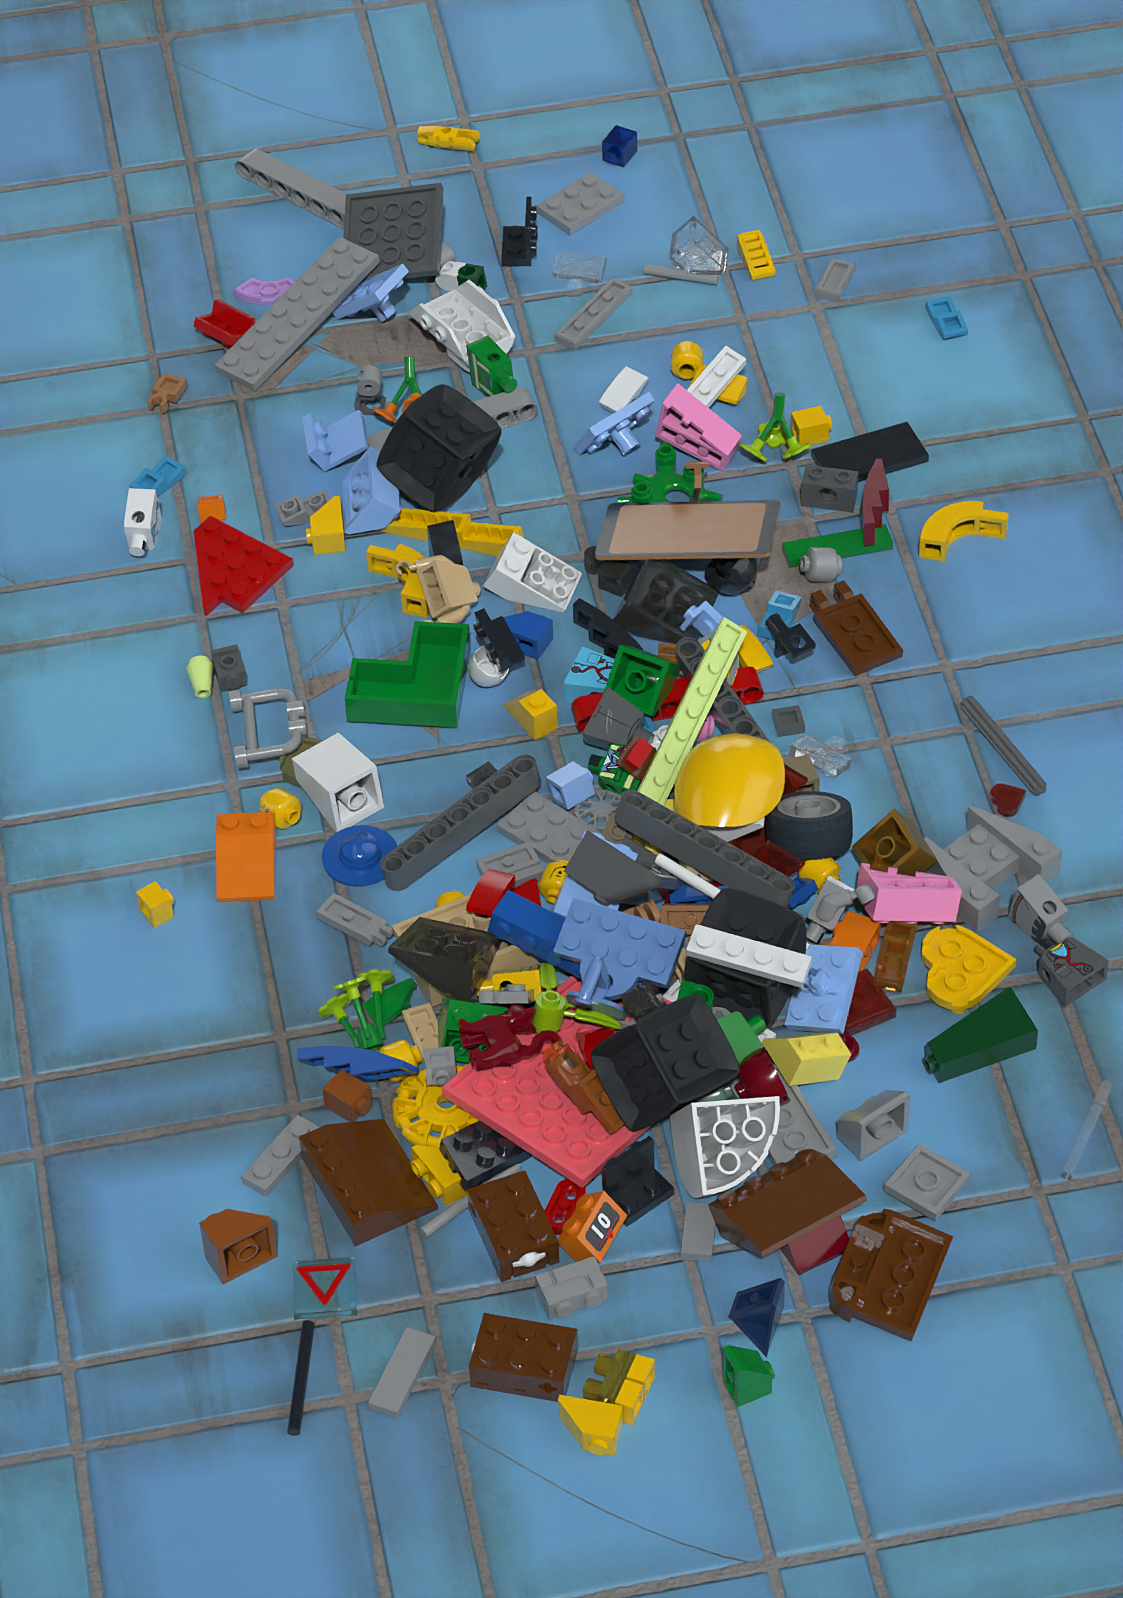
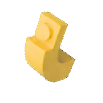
(956, 522)
(384, 562)

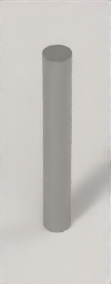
(679, 274)

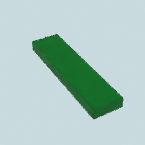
(844, 543)

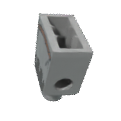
(1039, 912)

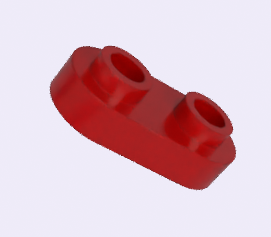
(560, 1206)

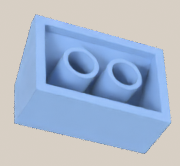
(368, 496)

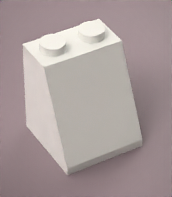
(339, 781)

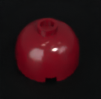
(760, 1078)

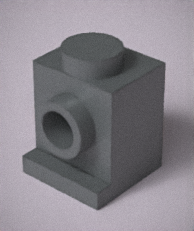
(228, 668)

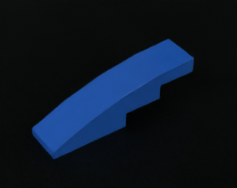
(361, 1063)

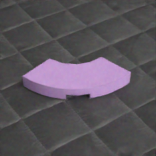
(262, 292)

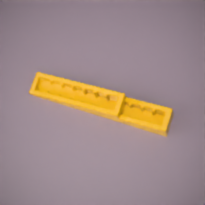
(471, 535)

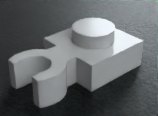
(514, 994)

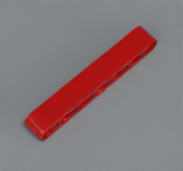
(745, 685)

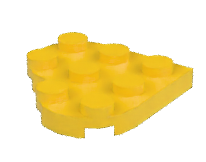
(962, 967)

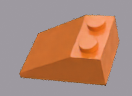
(245, 856)

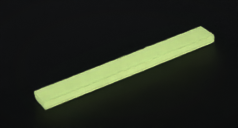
(692, 711)

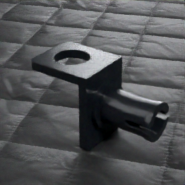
(788, 638)

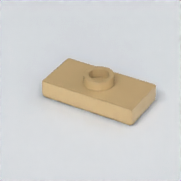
(422, 1027)

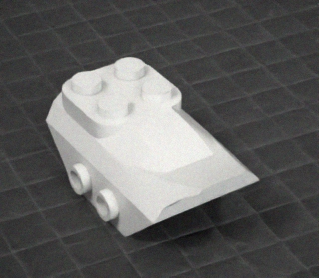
(463, 318)

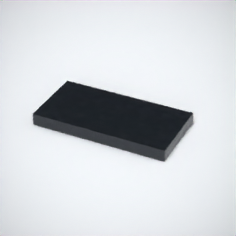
(894, 444)

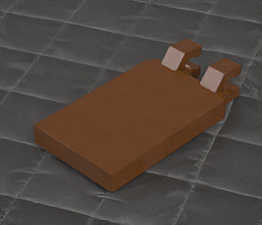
(854, 629)

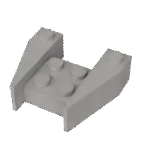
(988, 857)

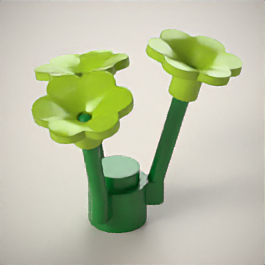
(367, 1035)

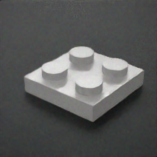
(927, 1182)

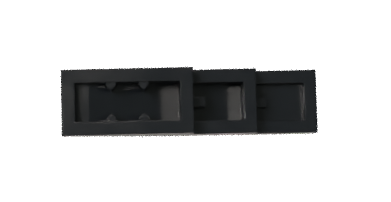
(601, 628)

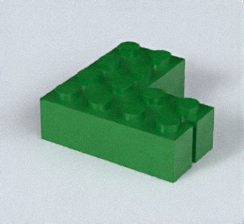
(414, 691)

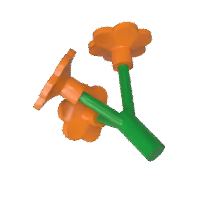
(388, 412)

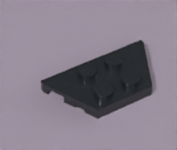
(480, 1153)

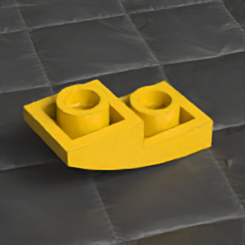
(753, 653)

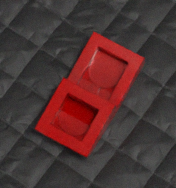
(489, 891)

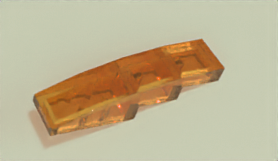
(895, 955)

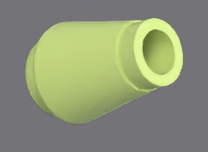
(200, 674)

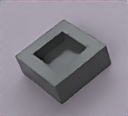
(788, 721)

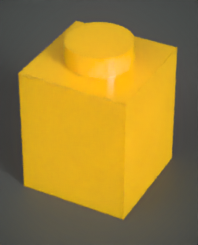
(811, 425)

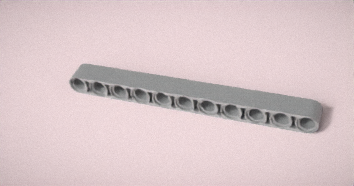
(302, 190)

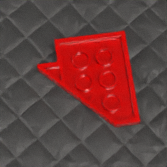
(234, 566)

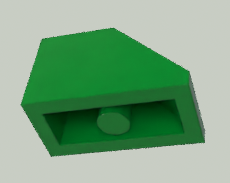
(746, 1374)

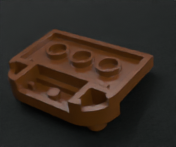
(888, 1272)

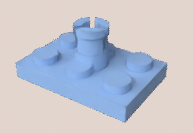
(373, 294)
(617, 427)
(827, 991)

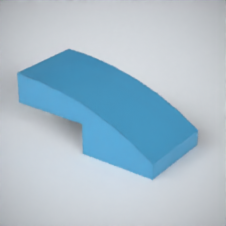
(946, 318)
(161, 477)
(785, 605)

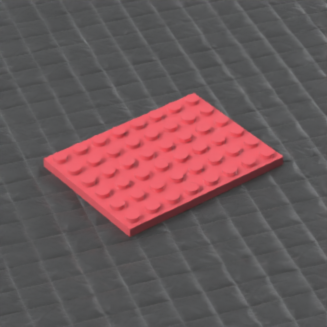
(536, 1112)

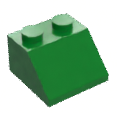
(642, 678)

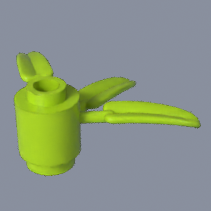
(551, 1006)

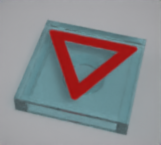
(324, 1288)

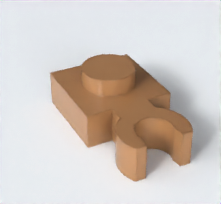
(166, 389)

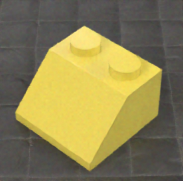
(808, 1056)

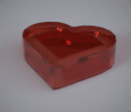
(1007, 799)

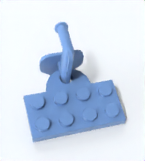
(618, 949)

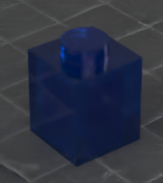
(619, 146)

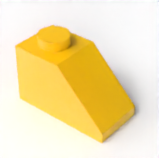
(327, 528)
(534, 712)
(592, 1423)

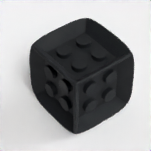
(438, 447)
(760, 921)
(664, 1062)

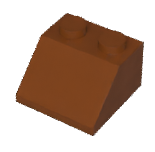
(237, 1242)

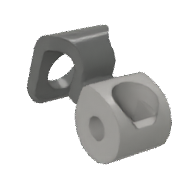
(367, 389)

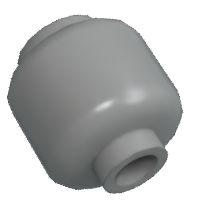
(821, 564)

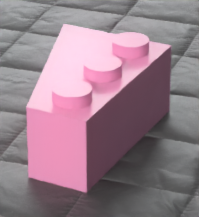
(697, 429)
(910, 897)

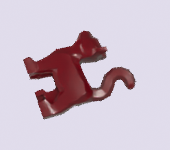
(500, 1038)

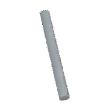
(459, 1206)

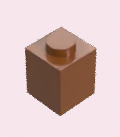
(347, 1096)

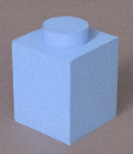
(570, 785)

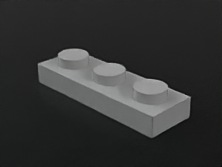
(277, 1158)

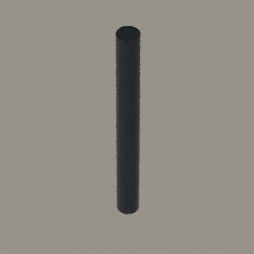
(300, 1379)

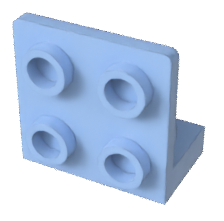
(336, 442)

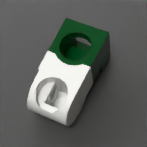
(456, 273)

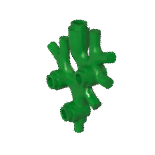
(665, 480)

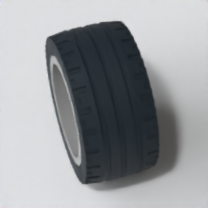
(811, 824)

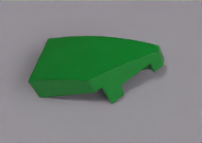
(393, 1001)

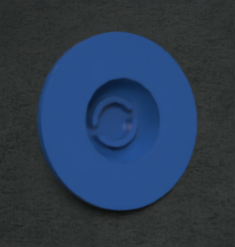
(355, 855)

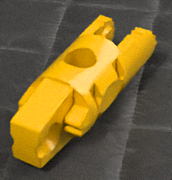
(448, 137)

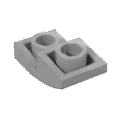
(298, 511)

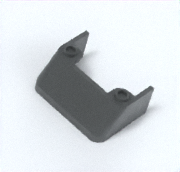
(618, 876)

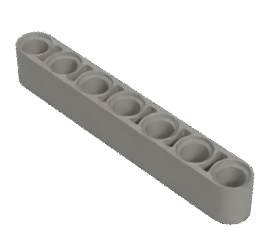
(504, 408)

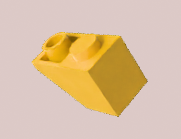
(435, 1170)

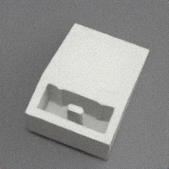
(531, 576)

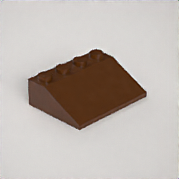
(365, 1177)
(785, 1203)

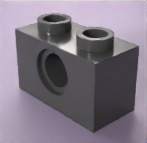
(829, 488)

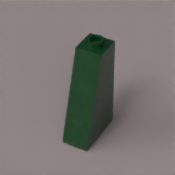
(982, 1038)

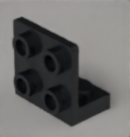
(518, 240)
(635, 1182)

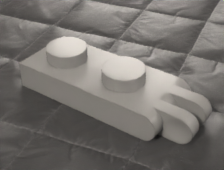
(354, 920)

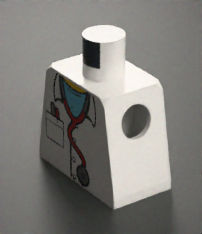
(142, 530)

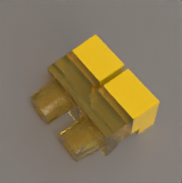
(625, 1382)

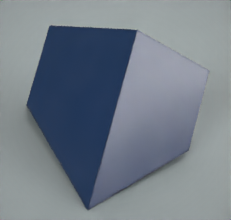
(759, 1312)

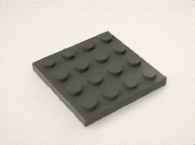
(399, 227)

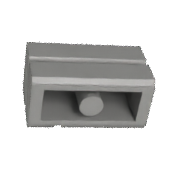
(571, 1288)

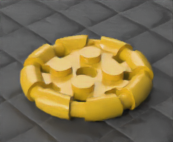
(428, 1111)

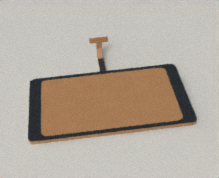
(688, 528)

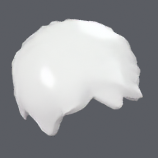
(483, 670)

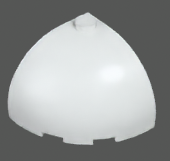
(722, 1141)

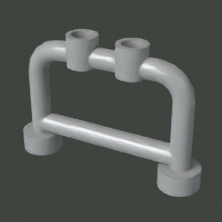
(297, 726)

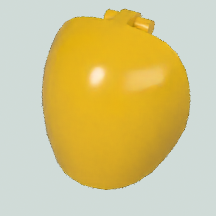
(729, 781)

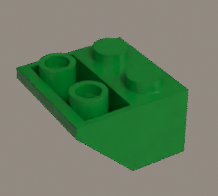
(467, 1009)

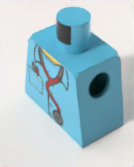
(587, 674)

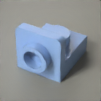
(703, 618)

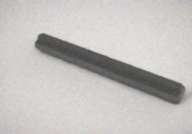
(1004, 745)

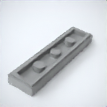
(593, 314)

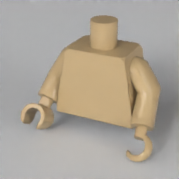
(445, 587)

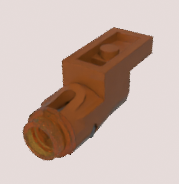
(580, 1084)

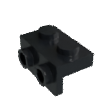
(499, 640)

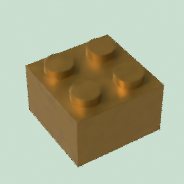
(895, 844)

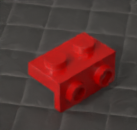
(224, 323)

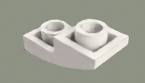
(623, 390)

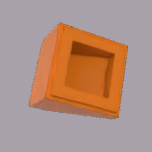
(211, 505)

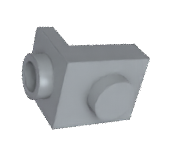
(439, 1065)

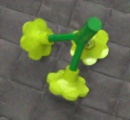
(776, 434)

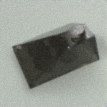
(660, 599)
(447, 955)

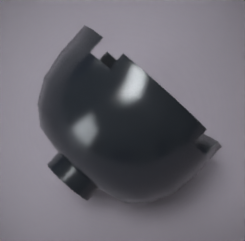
(731, 574)

